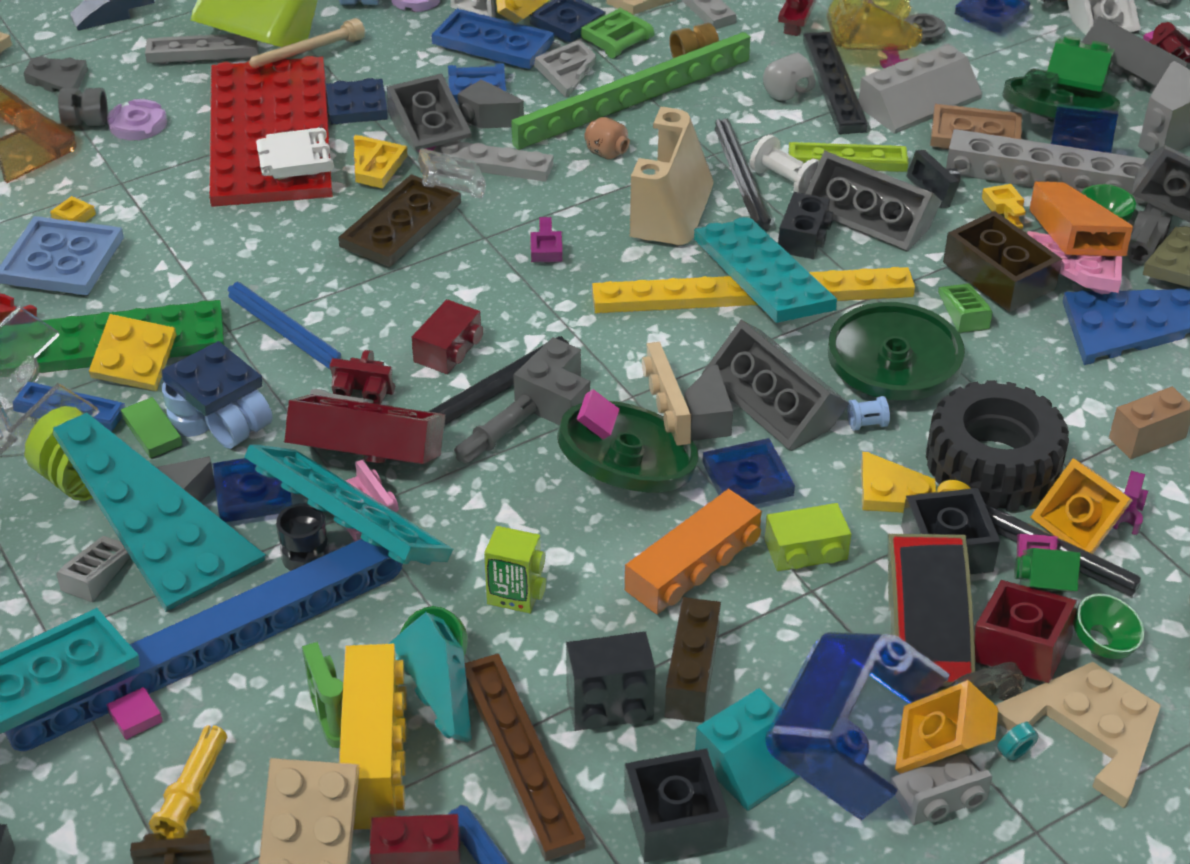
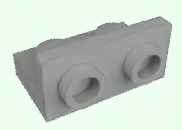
(941, 788)

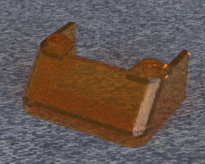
(36, 139)

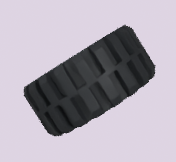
(1004, 416)

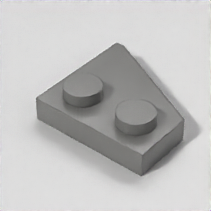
(566, 65)

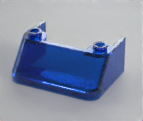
(813, 724)

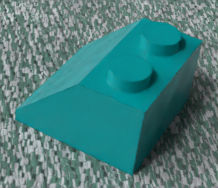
(740, 751)

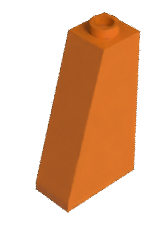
(1079, 222)

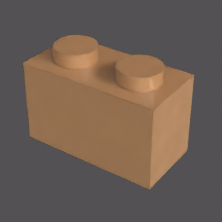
(1151, 422)

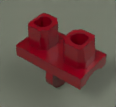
(795, 15)
(1172, 40)
(363, 375)

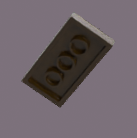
(399, 221)

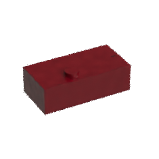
(365, 429)

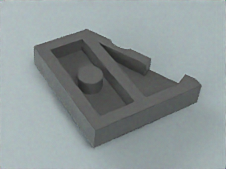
(55, 73)

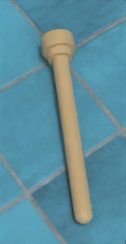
(351, 31)

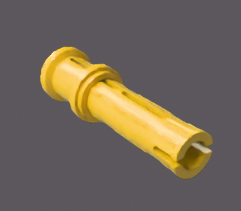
(184, 795)

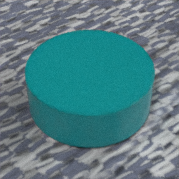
(1018, 741)

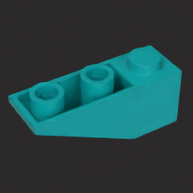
(438, 670)

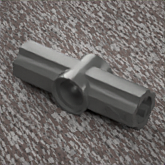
(1148, 233)

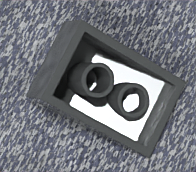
(426, 112)

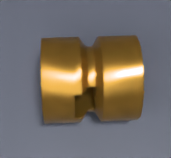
(686, 40)

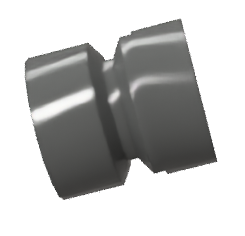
(82, 107)

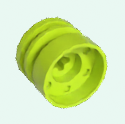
(48, 457)

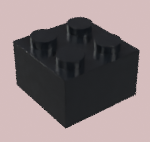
(955, 514)
(610, 681)
(676, 805)

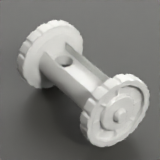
(769, 156)

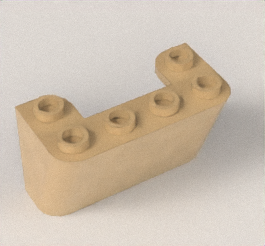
(673, 199)

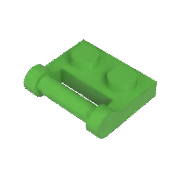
(614, 25)
(324, 692)

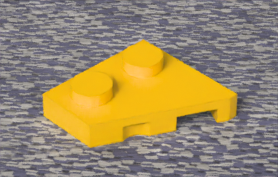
(376, 160)
(889, 483)

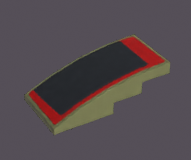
(933, 599)

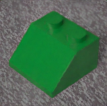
(1081, 63)

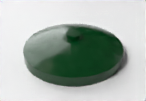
(1044, 101)
(896, 351)
(634, 456)

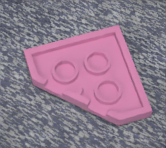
(1091, 271)

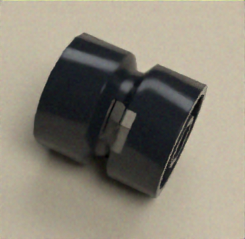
(301, 535)

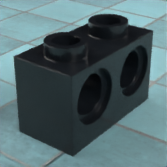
(805, 225)

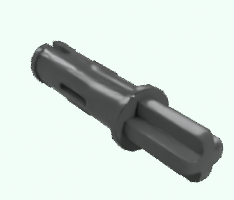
(486, 436)

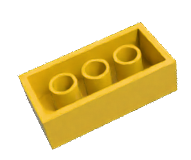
(372, 729)

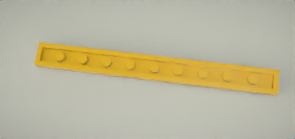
(725, 292)

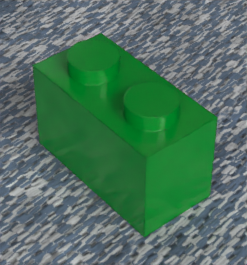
(1048, 569)

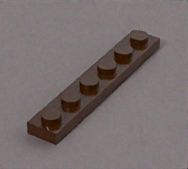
(523, 758)

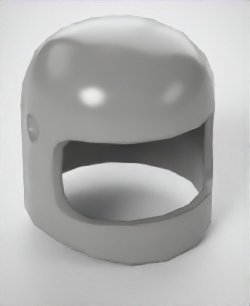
(783, 74)

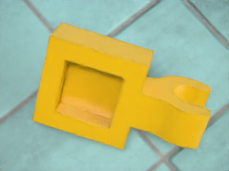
(1006, 201)

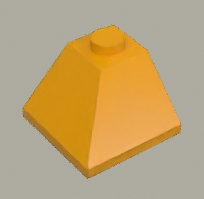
(1081, 507)
(945, 726)

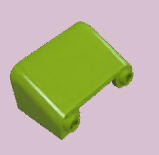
(262, 20)

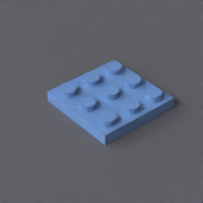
(60, 255)

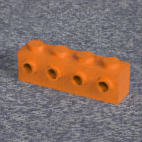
(692, 551)

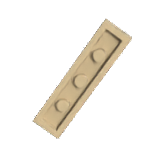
(668, 394)

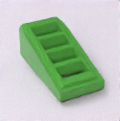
(966, 307)

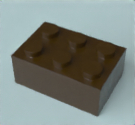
(1002, 261)

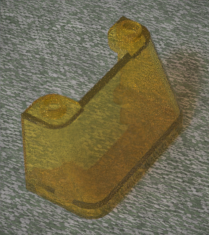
(873, 25)

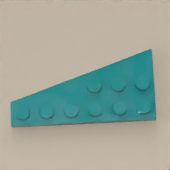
(164, 529)

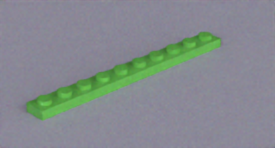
(629, 90)

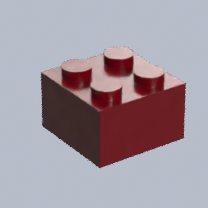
(1025, 629)

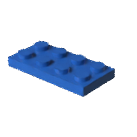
(492, 38)

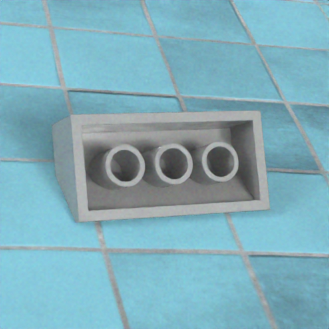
(910, 89)

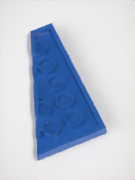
(1126, 320)

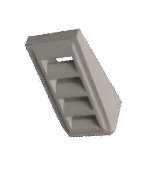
(88, 587)

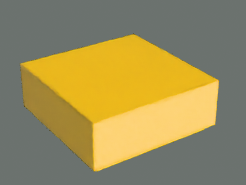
(73, 210)

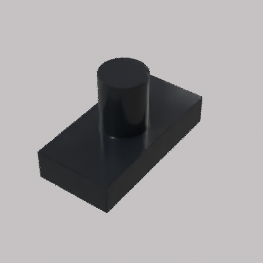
(933, 177)

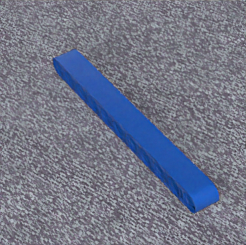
(222, 633)

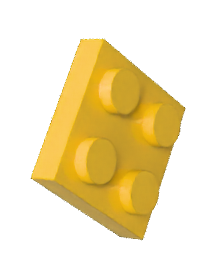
(132, 352)

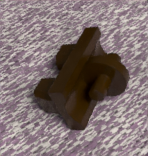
(157, 849)

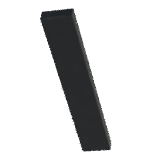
(835, 83)

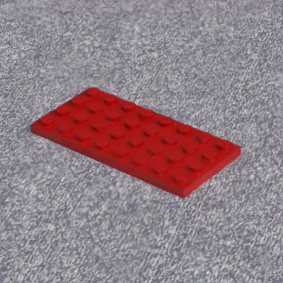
(256, 103)

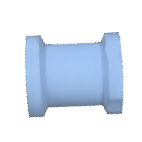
(868, 413)

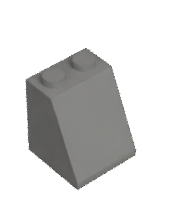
(1168, 112)

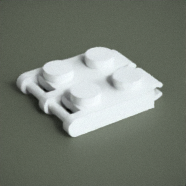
(294, 153)

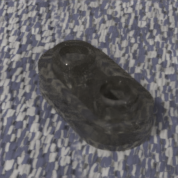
(996, 682)

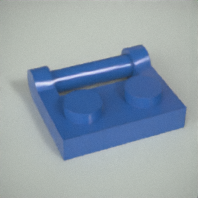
(464, 77)

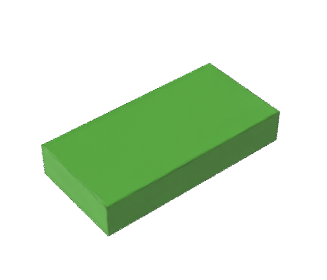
(151, 427)

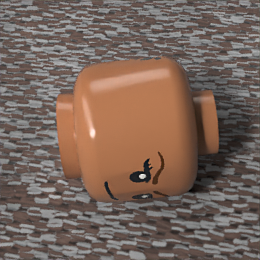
(607, 138)

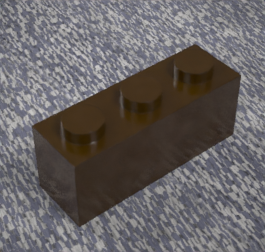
(692, 660)

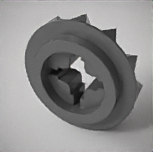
(933, 26)

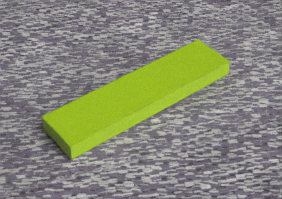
(872, 156)

